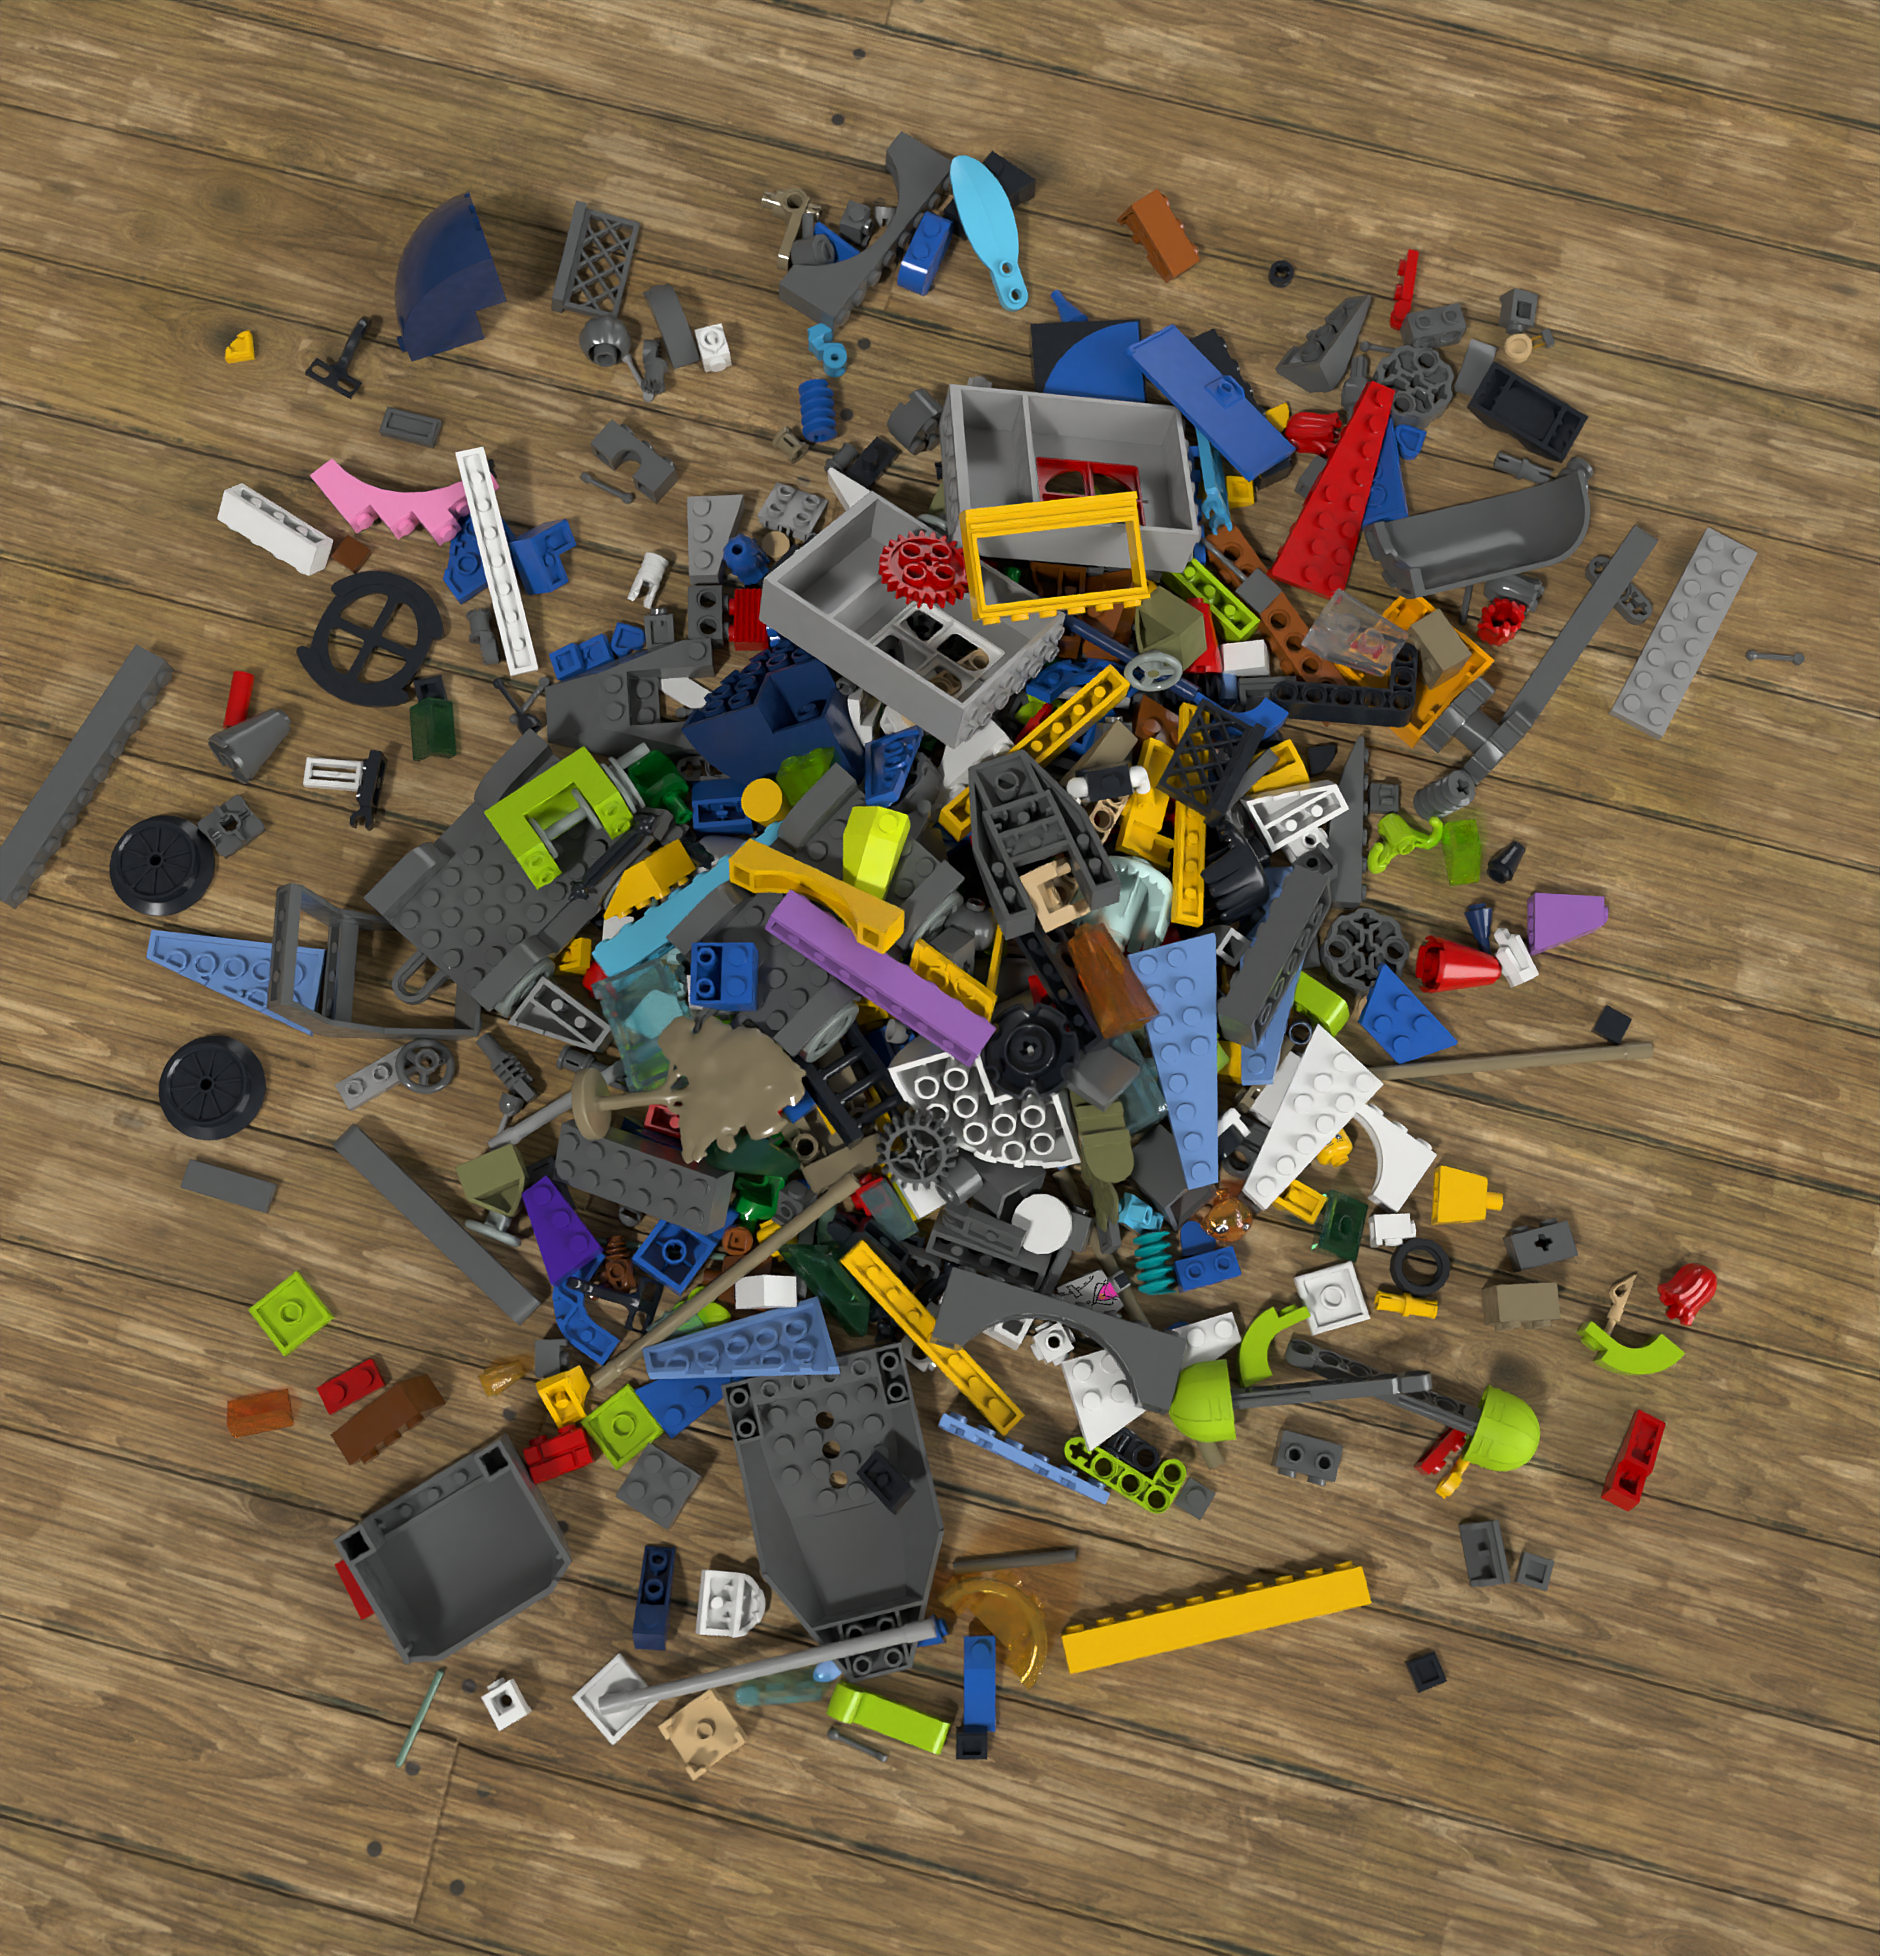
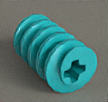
(1153, 1263)

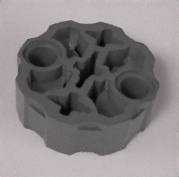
(1425, 384)
(920, 785)
(1341, 936)

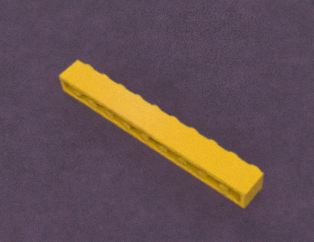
(1214, 1618)

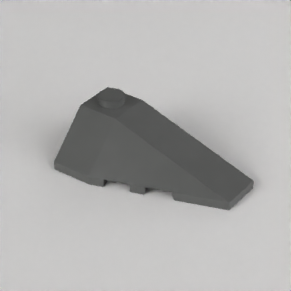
(1326, 353)

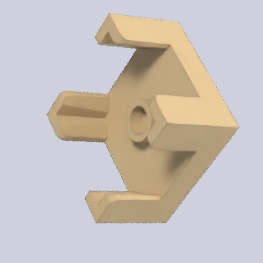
(1046, 898)
(703, 1732)

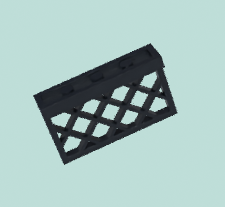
(1228, 778)

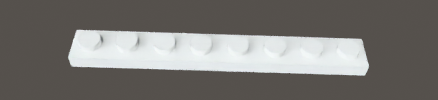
(497, 561)

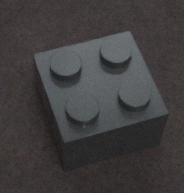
(659, 1486)

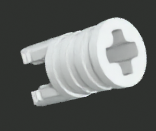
(649, 576)

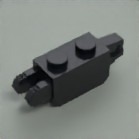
(849, 1231)

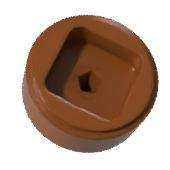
(737, 1239)

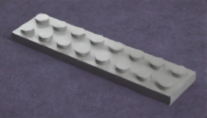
(1683, 633)

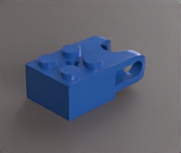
(694, 1252)

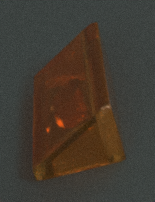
(259, 1413)

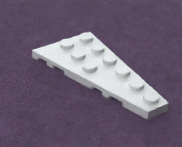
(1316, 1106)
(1103, 1394)

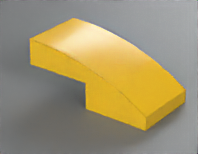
(1238, 491)

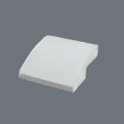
(865, 714)

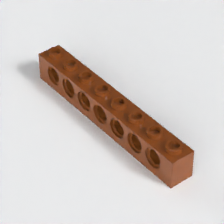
(1278, 610)

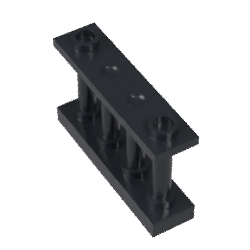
(833, 1104)

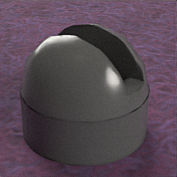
(627, 1220)

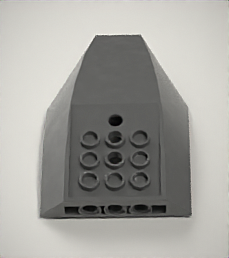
(827, 1549)

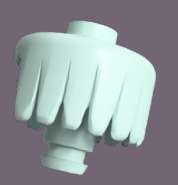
(1142, 908)

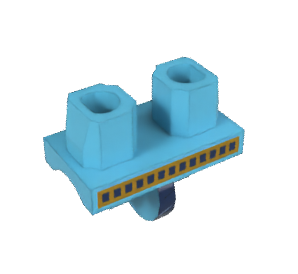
(1138, 1215)

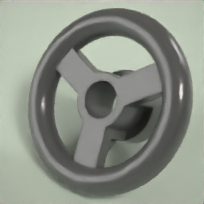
(425, 1055)

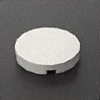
(1045, 1221)

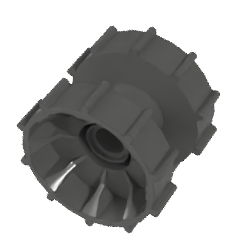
(1477, 730)

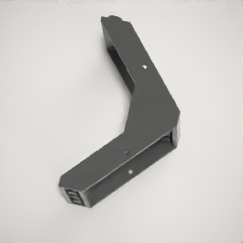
(340, 973)

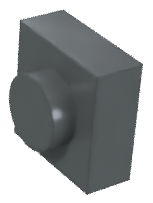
(1194, 1498)
(1534, 1571)

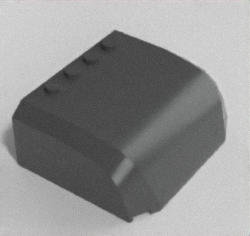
(457, 1553)

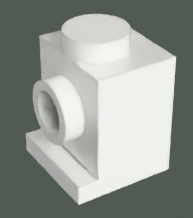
(1391, 1229)
(502, 1714)

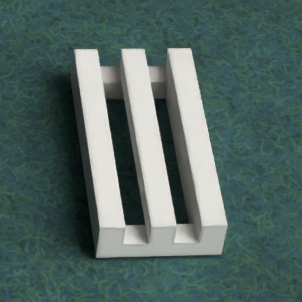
(333, 785)

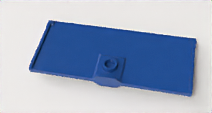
(1210, 401)

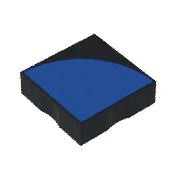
(1087, 359)

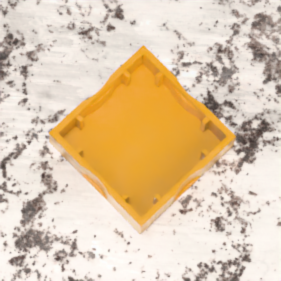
(1428, 704)

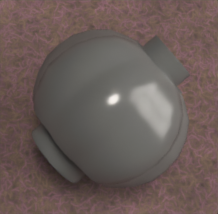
(605, 340)
(976, 921)

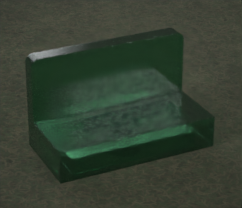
(432, 729)

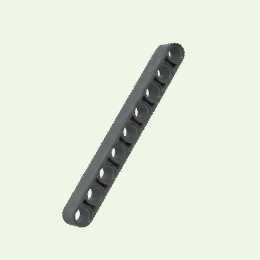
(1582, 625)
(436, 1224)

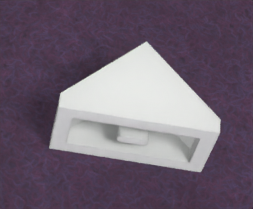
(1246, 659)
(766, 1292)

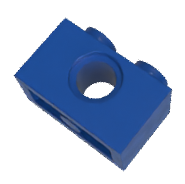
(1206, 1269)

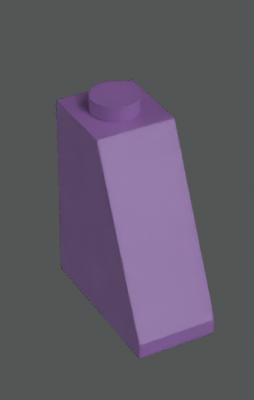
(1561, 919)

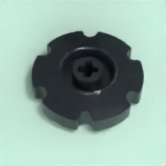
(1053, 1047)

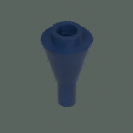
(1479, 920)

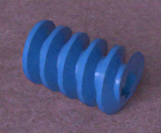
(817, 411)

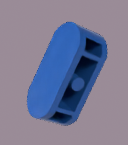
(925, 253)

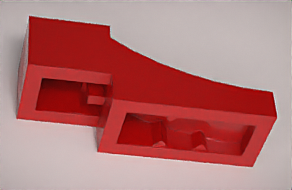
(1634, 1461)

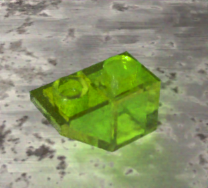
(801, 773)
(1461, 852)

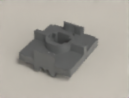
(231, 841)

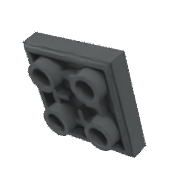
(1102, 1077)

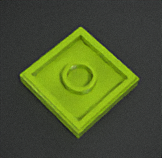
(291, 1313)
(622, 1426)

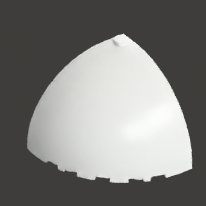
(980, 1113)

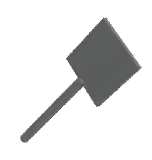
(1256, 589)

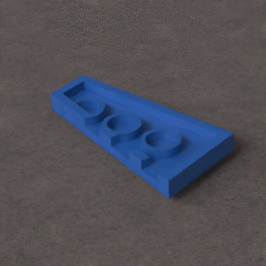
(1387, 492)
(889, 764)

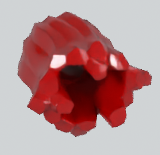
(1313, 432)
(1500, 622)
(1688, 1292)

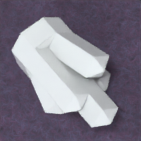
(1514, 958)

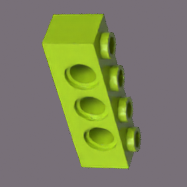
(1229, 615)

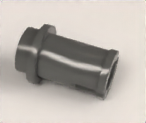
(841, 458)

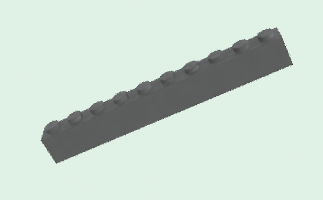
(79, 772)

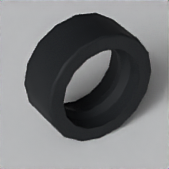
(1438, 1254)

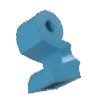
(832, 354)

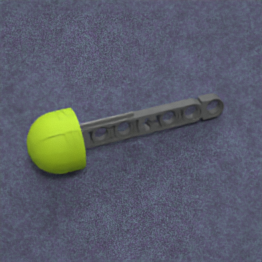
(1205, 1403)
(1499, 1431)

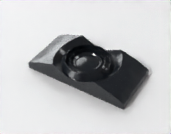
(1526, 413)

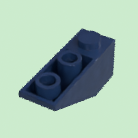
(654, 1599)

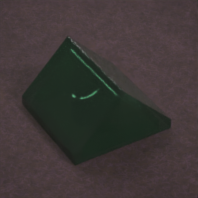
(1339, 1227)

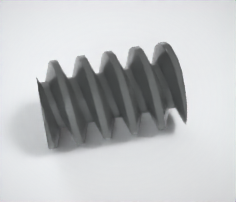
(1445, 795)

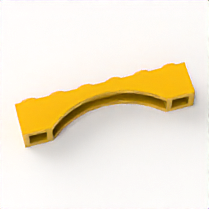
(768, 870)

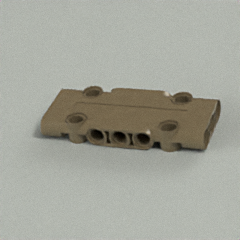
(831, 1156)

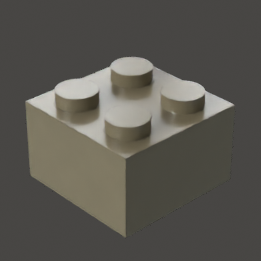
(1439, 649)
(1520, 1304)

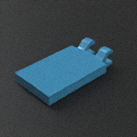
(1214, 485)

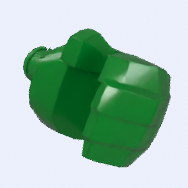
(660, 784)
(756, 1198)

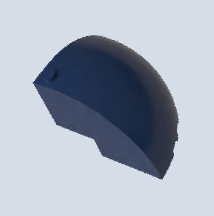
(444, 281)
(775, 711)

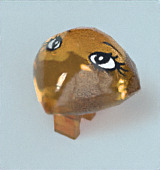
(1228, 1218)

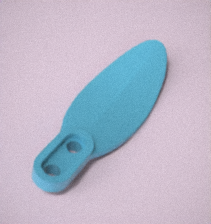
(989, 226)

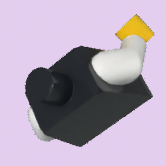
(1111, 782)

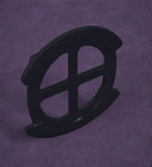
(346, 686)

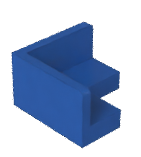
(538, 557)

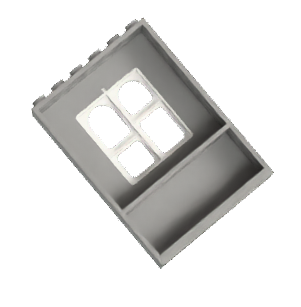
(839, 611)

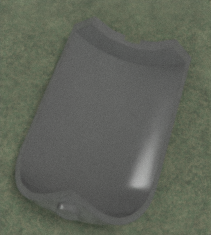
(1482, 538)

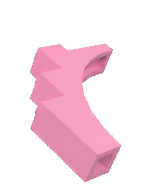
(400, 511)

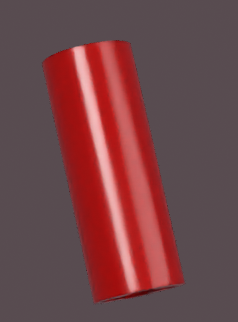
(238, 698)

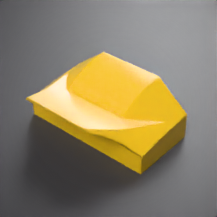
(565, 1396)

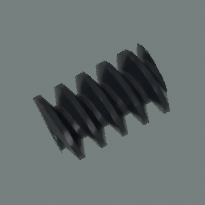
(1210, 689)

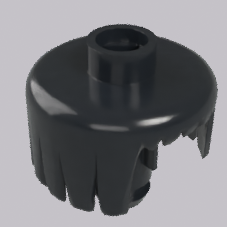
(1233, 874)

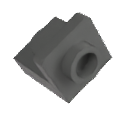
(659, 627)

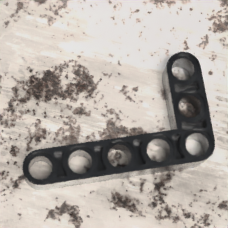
(1356, 698)

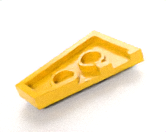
(951, 979)

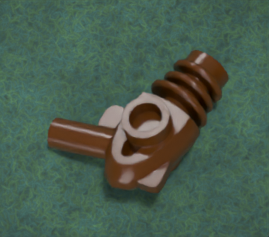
(619, 1271)

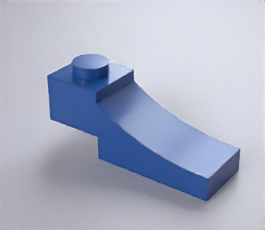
(979, 1680)

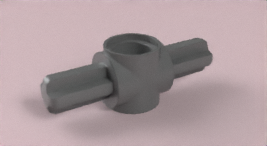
(1354, 385)

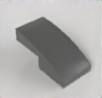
(1474, 367)

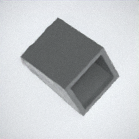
(1161, 1181)
(1002, 1185)

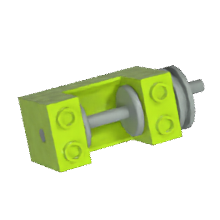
(560, 800)

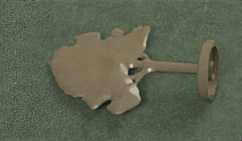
(733, 1083)

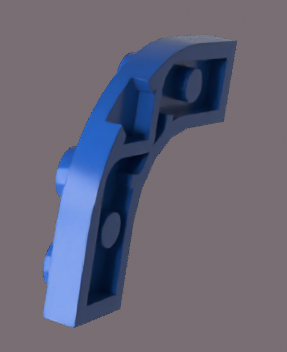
(1064, 675)
(575, 1321)

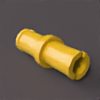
(1405, 1304)

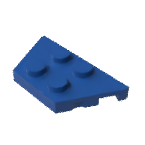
(1401, 1021)

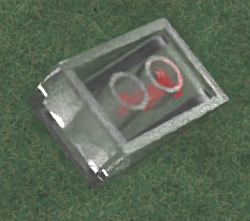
(1355, 636)

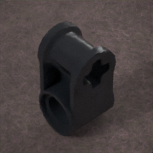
(1129, 1448)

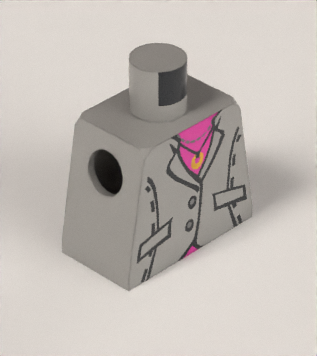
(1095, 1290)

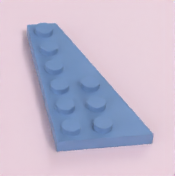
(238, 968)
(759, 1345)
(1013, 1452)

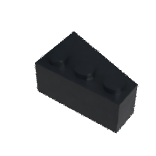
(1014, 181)

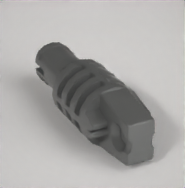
(508, 1068)

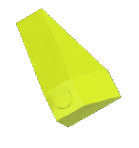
(873, 848)

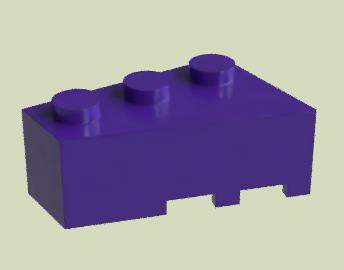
(559, 1231)

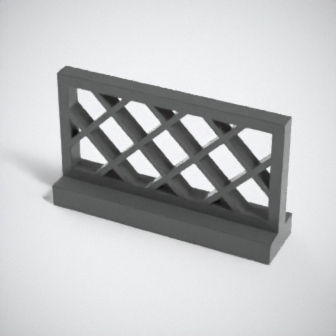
(574, 251)

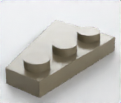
(1246, 1097)

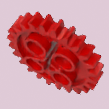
(924, 569)

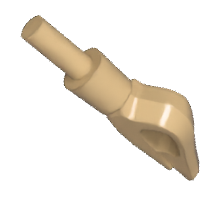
(1618, 1303)

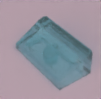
(889, 1210)

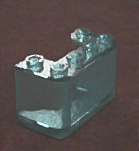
(638, 1009)

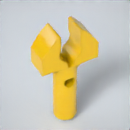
(1452, 1480)

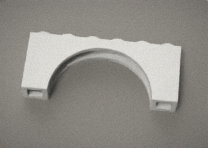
(1398, 1155)

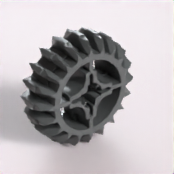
(906, 1154)

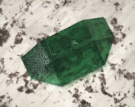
(832, 1284)

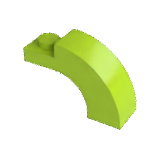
(1252, 1351)
(1649, 1358)

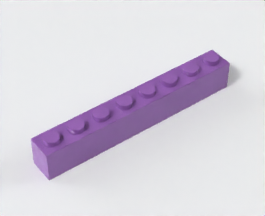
(880, 978)

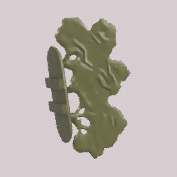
(1104, 1154)

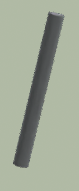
(1016, 1561)

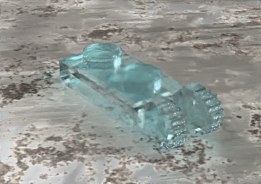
(777, 1694)

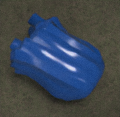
(746, 559)

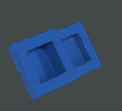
(579, 658)

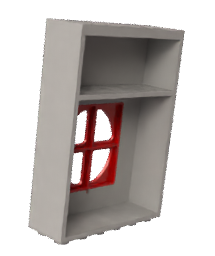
(1011, 443)

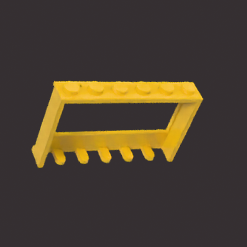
(1044, 517)

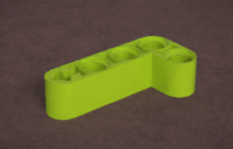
(1320, 1005)
(1120, 1469)
(887, 1716)

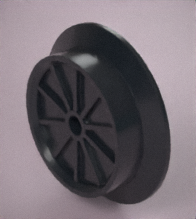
(183, 870)
(231, 1100)

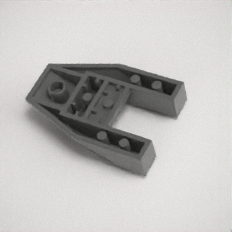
(619, 702)
(1023, 818)

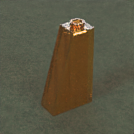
(1109, 982)

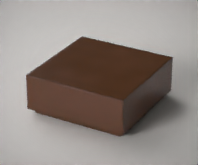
(351, 554)

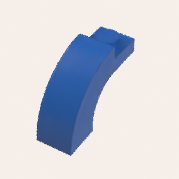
(1266, 714)

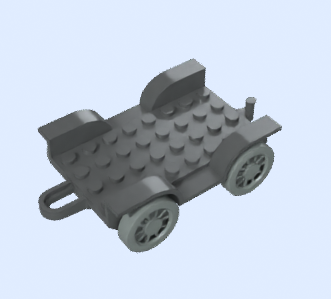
(476, 907)
(796, 998)

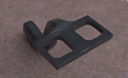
(339, 370)
(632, 1302)

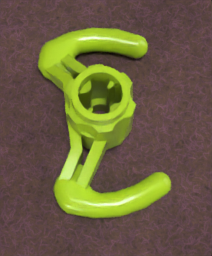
(1400, 840)

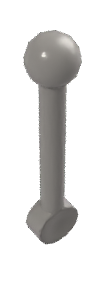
(627, 359)

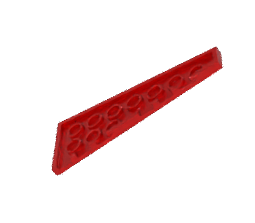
(1327, 530)

